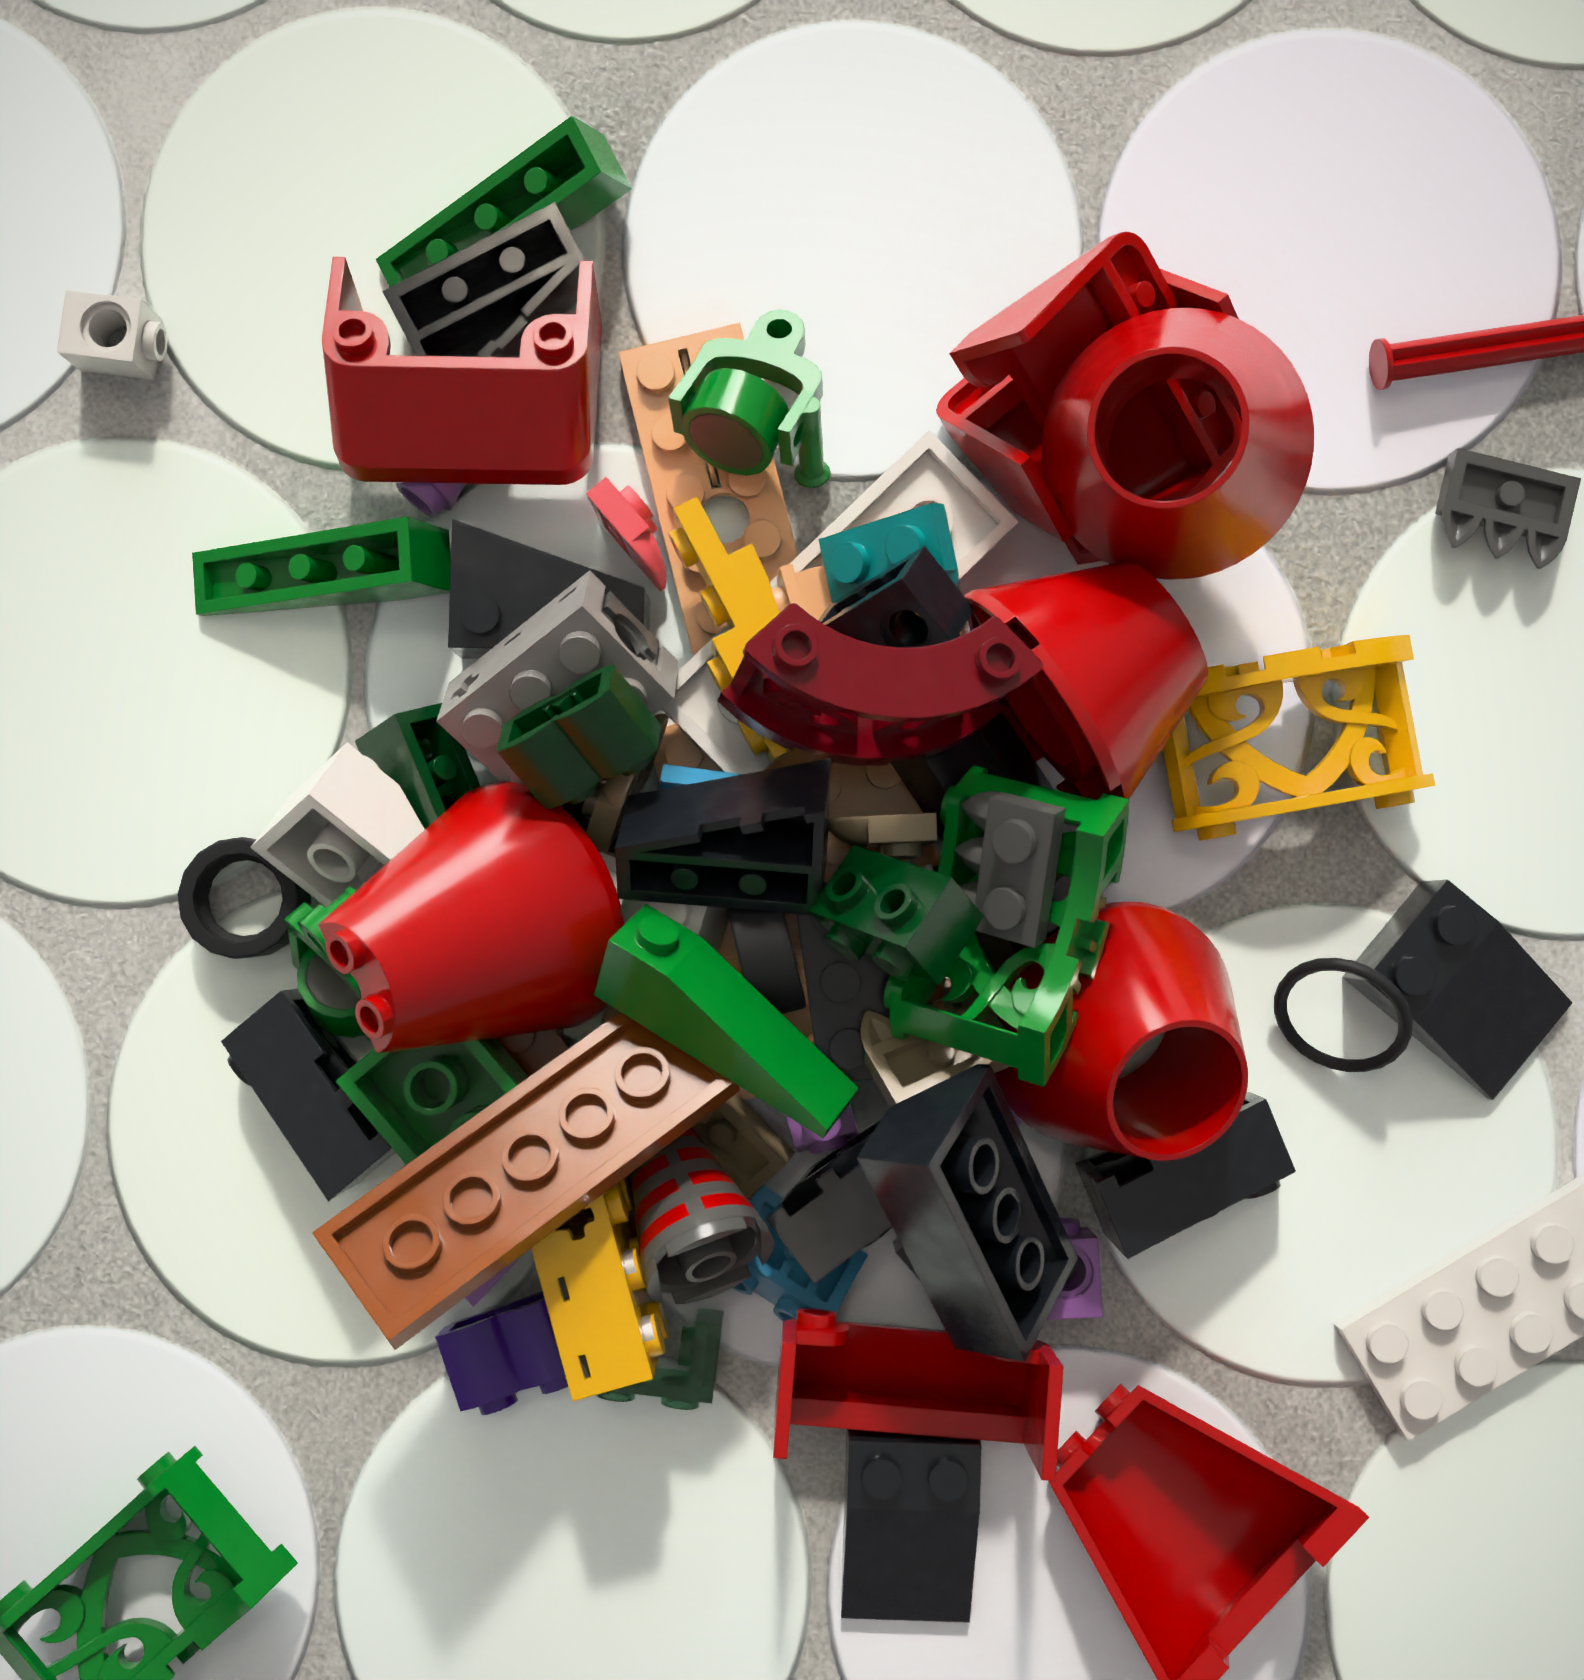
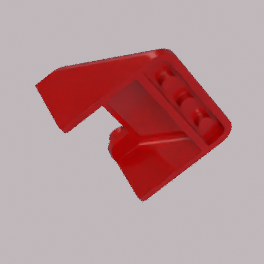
(1168, 435)

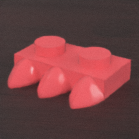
(631, 526)

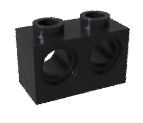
(885, 606)

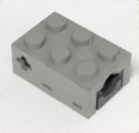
(546, 655)

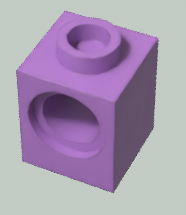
(1082, 1291)

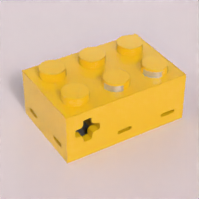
(598, 1298)

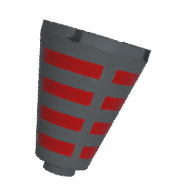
(694, 1224)

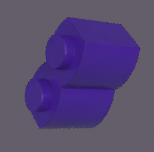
(501, 1354)

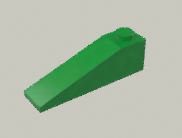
(564, 167)
(325, 568)
(711, 1012)

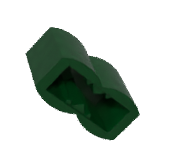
(580, 738)

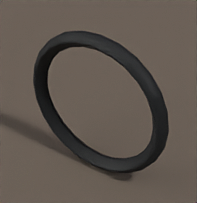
(1349, 966)

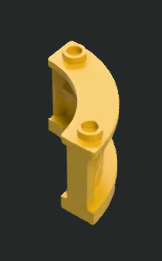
(1368, 676)

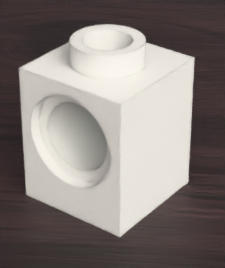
(92, 318)

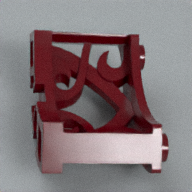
(871, 700)

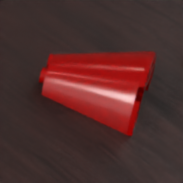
(479, 926)
(1191, 1528)

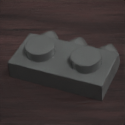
(1508, 502)
(1013, 864)

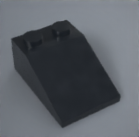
(1466, 983)
(909, 1526)

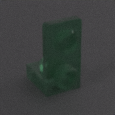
(679, 1387)

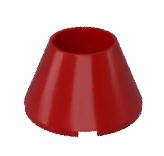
(1234, 513)
(1112, 673)
(1150, 980)

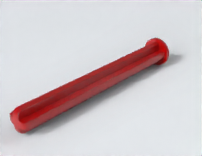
(1474, 349)

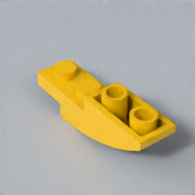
(734, 595)

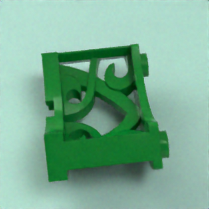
(1044, 1014)
(235, 1565)

